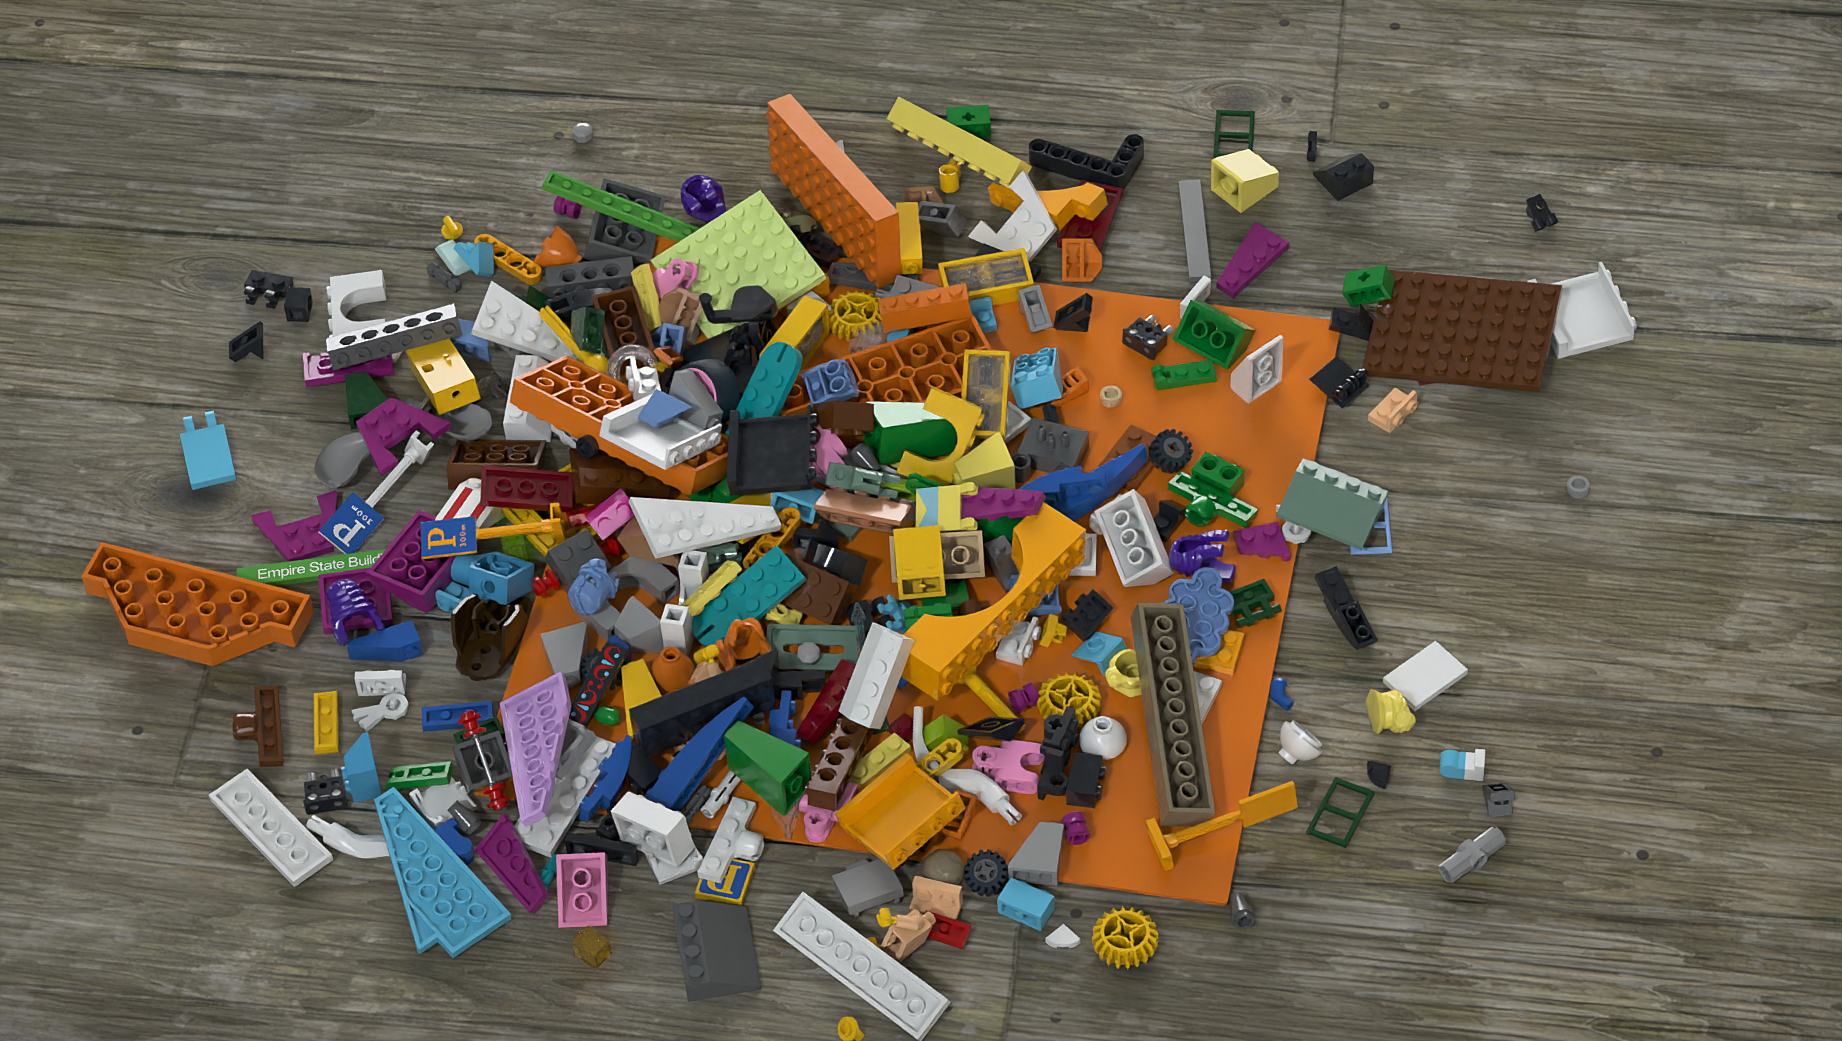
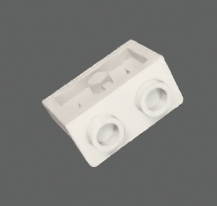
(641, 381)
(1019, 642)
(380, 682)

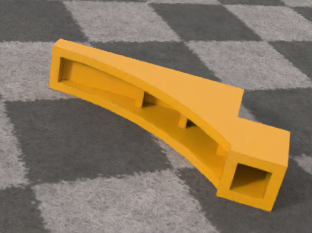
(1061, 205)

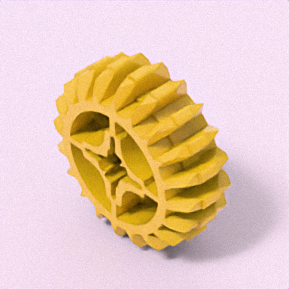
(856, 310)
(1070, 692)
(1120, 948)

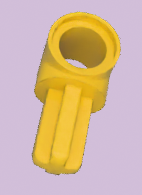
(949, 176)

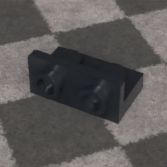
(820, 249)
(1087, 615)

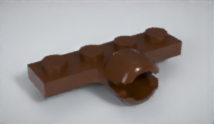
(262, 726)

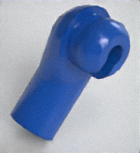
(1277, 693)

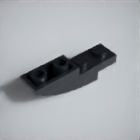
(566, 303)
(1344, 610)
(799, 683)

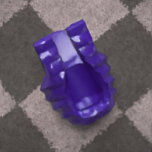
(702, 198)
(1196, 552)
(348, 600)

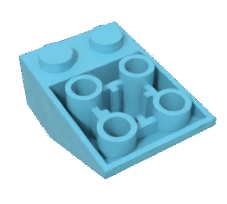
(1036, 378)

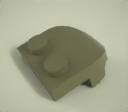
(797, 220)

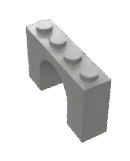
(633, 573)

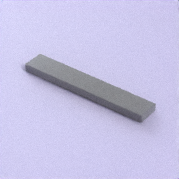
(1194, 230)

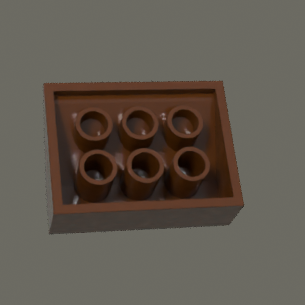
(468, 458)
(604, 475)

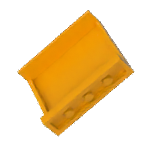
(899, 812)

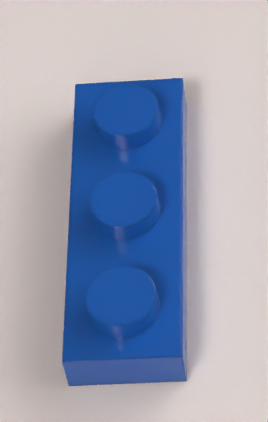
(447, 716)

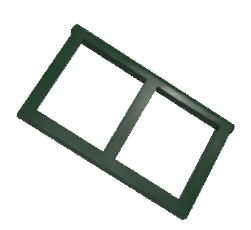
(1218, 134)
(1356, 818)

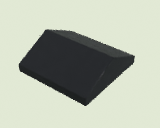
(993, 728)

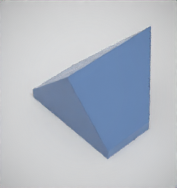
(671, 336)
(662, 409)

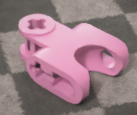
(672, 277)
(828, 450)
(1007, 764)
(819, 820)

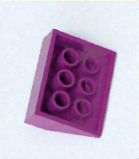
(406, 573)

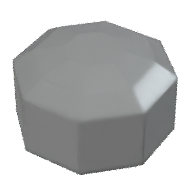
(582, 132)
(808, 653)

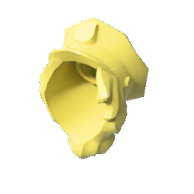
(1124, 673)
(1389, 711)

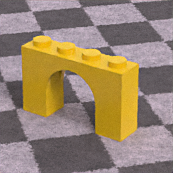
(963, 417)

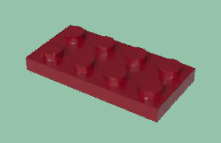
(1098, 228)
(525, 488)

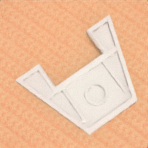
(1027, 227)

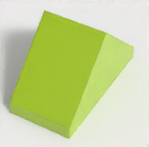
(941, 730)

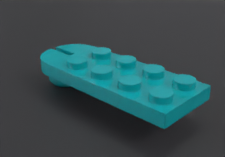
(770, 382)
(748, 596)

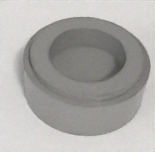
(1578, 487)

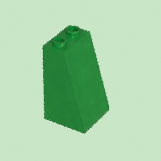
(910, 428)
(768, 765)

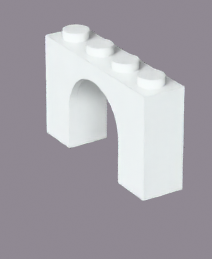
(350, 291)
(676, 619)

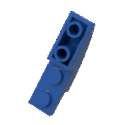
(1068, 483)
(781, 723)
(610, 781)

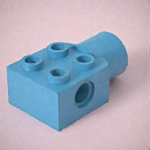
(494, 575)

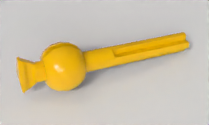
(595, 361)
(987, 695)

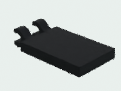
(719, 347)

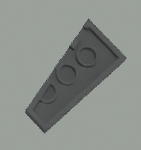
(849, 275)

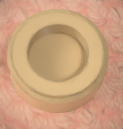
(1111, 396)

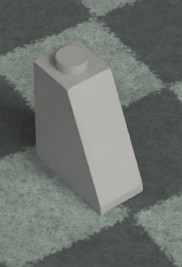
(690, 390)
(565, 651)
(1039, 856)

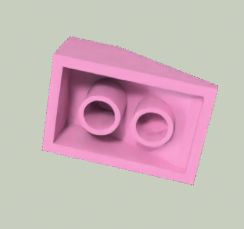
(582, 890)

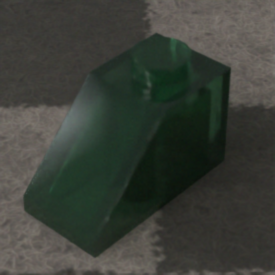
(588, 329)

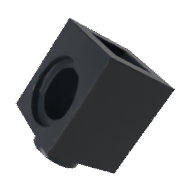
(298, 304)

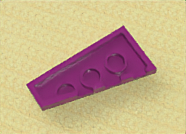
(1252, 258)
(319, 369)
(1000, 502)
(512, 864)

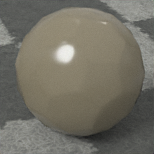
(943, 867)

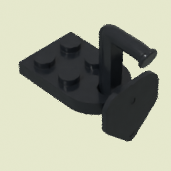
(748, 305)

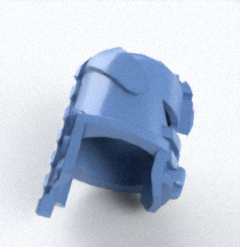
(589, 595)

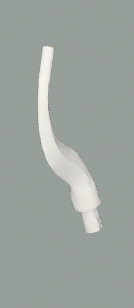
(965, 780)
(348, 842)

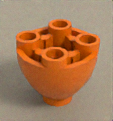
(558, 250)
(672, 670)

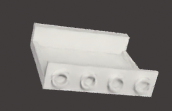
(1590, 315)
(660, 445)

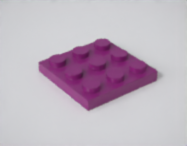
(375, 592)

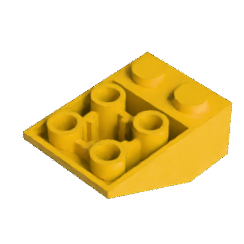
(919, 562)

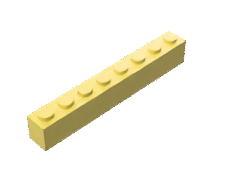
(957, 142)

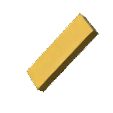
(326, 723)

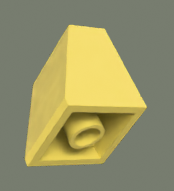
(1242, 178)
(987, 465)

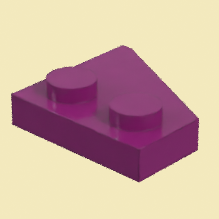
(1262, 541)

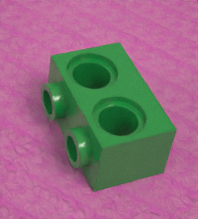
(1219, 474)

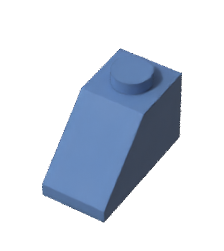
(469, 344)

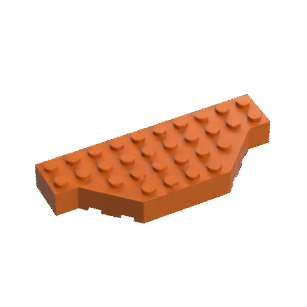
(192, 608)

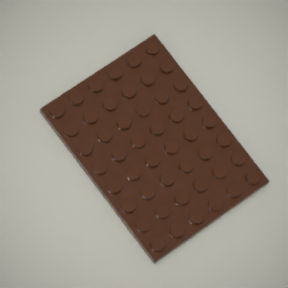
(1464, 331)

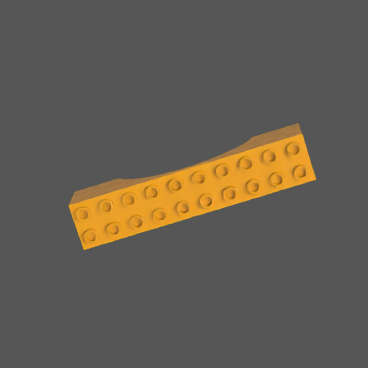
(948, 647)

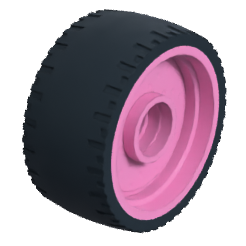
(719, 382)

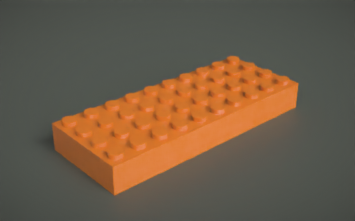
(834, 191)
(903, 369)
(577, 399)

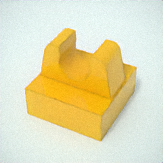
(1052, 631)

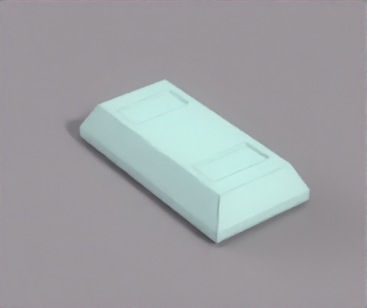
(452, 258)

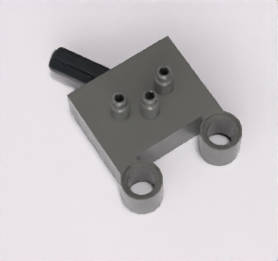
(1049, 446)

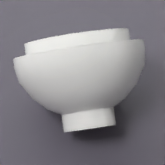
(1103, 737)
(1298, 743)

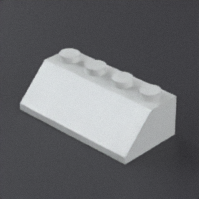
(519, 423)
(1134, 540)
(876, 676)

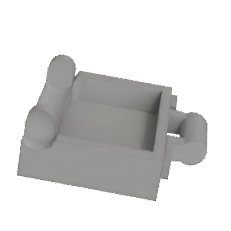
(575, 744)
(867, 885)

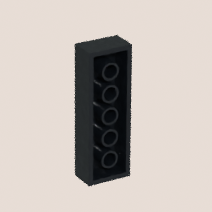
(683, 713)

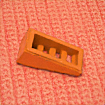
(669, 357)
(1079, 385)
(971, 801)

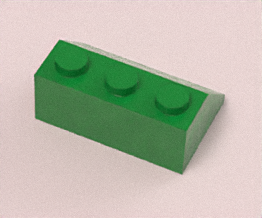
(1213, 334)

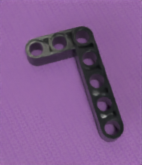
(1086, 166)

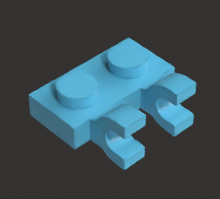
(896, 608)

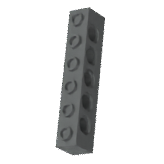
(393, 336)

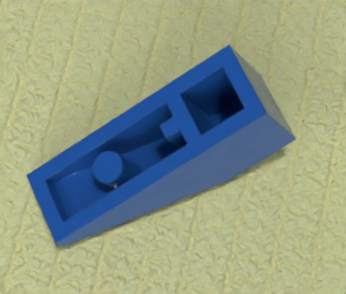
(390, 644)

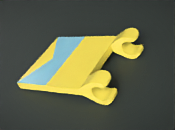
(943, 507)

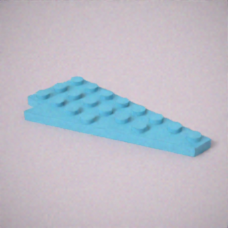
(436, 887)

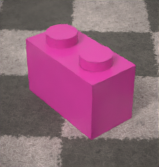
(610, 514)

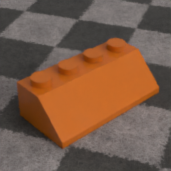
(925, 307)

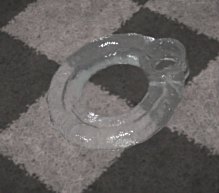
(625, 353)

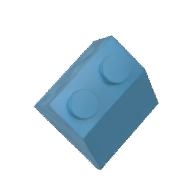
(360, 771)

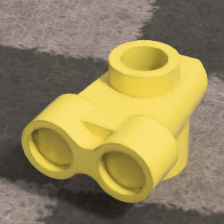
(782, 615)

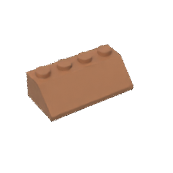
(865, 512)

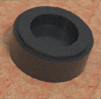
(587, 446)

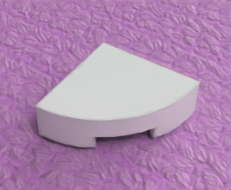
(1063, 938)

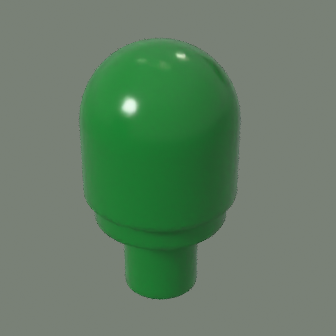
(607, 715)

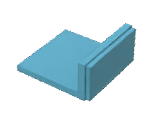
(1100, 649)

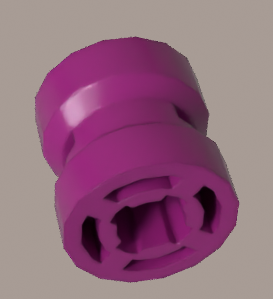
(568, 207)
(1023, 697)
(1075, 828)

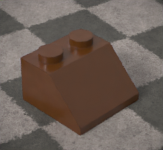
(845, 416)

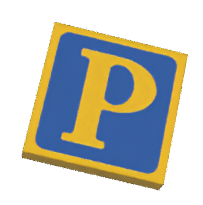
(733, 886)

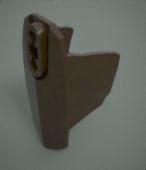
(487, 634)

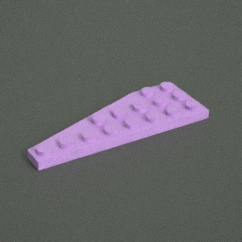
(535, 735)

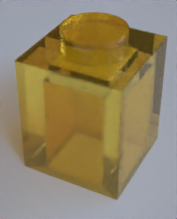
(591, 947)

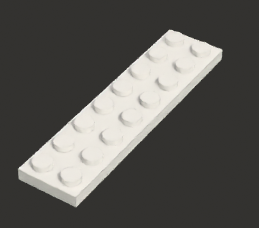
(862, 966)

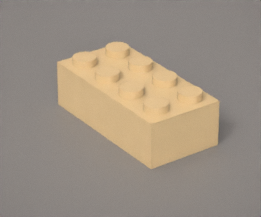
(961, 555)

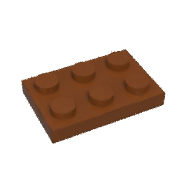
(1130, 439)

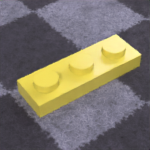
(647, 296)
(712, 587)
(879, 760)

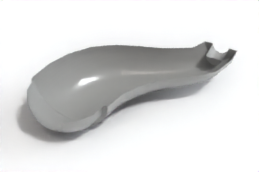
(468, 422)
(341, 460)

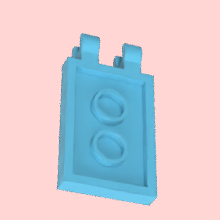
(207, 453)

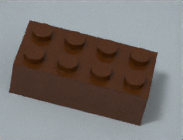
(623, 322)
(821, 595)

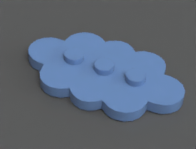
(1205, 610)

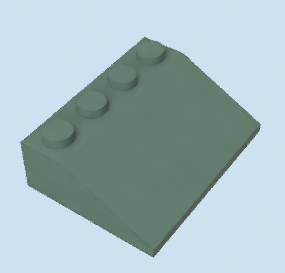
(1332, 504)

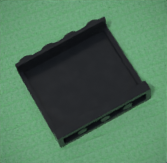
(771, 453)

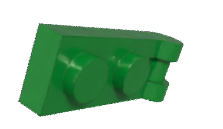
(1183, 374)
(419, 775)

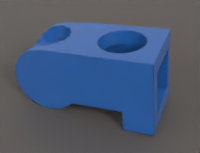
(460, 845)

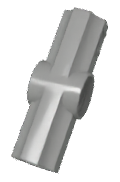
(1472, 855)

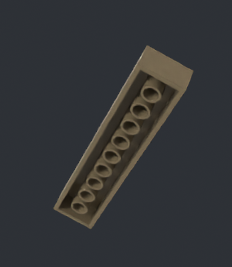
(1172, 714)

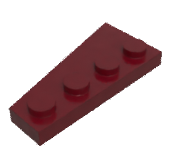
(827, 704)

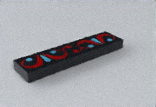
(597, 683)

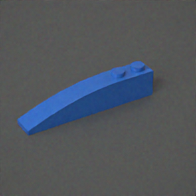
(1117, 474)
(696, 758)

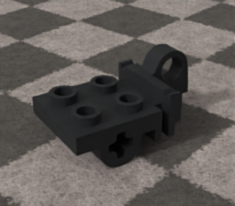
(1058, 740)

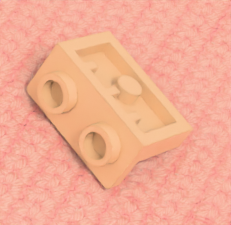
(1393, 409)
(936, 897)

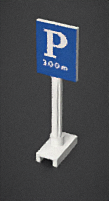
(357, 518)

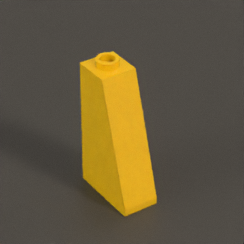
(910, 238)
(637, 688)

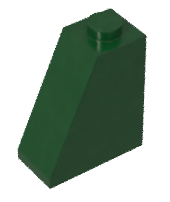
(361, 396)

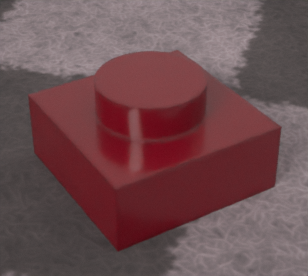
(902, 727)

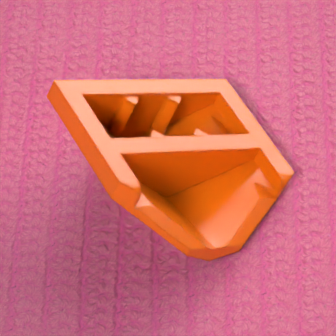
(1080, 260)

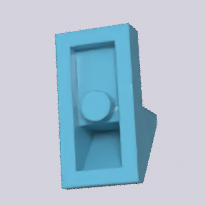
(477, 257)

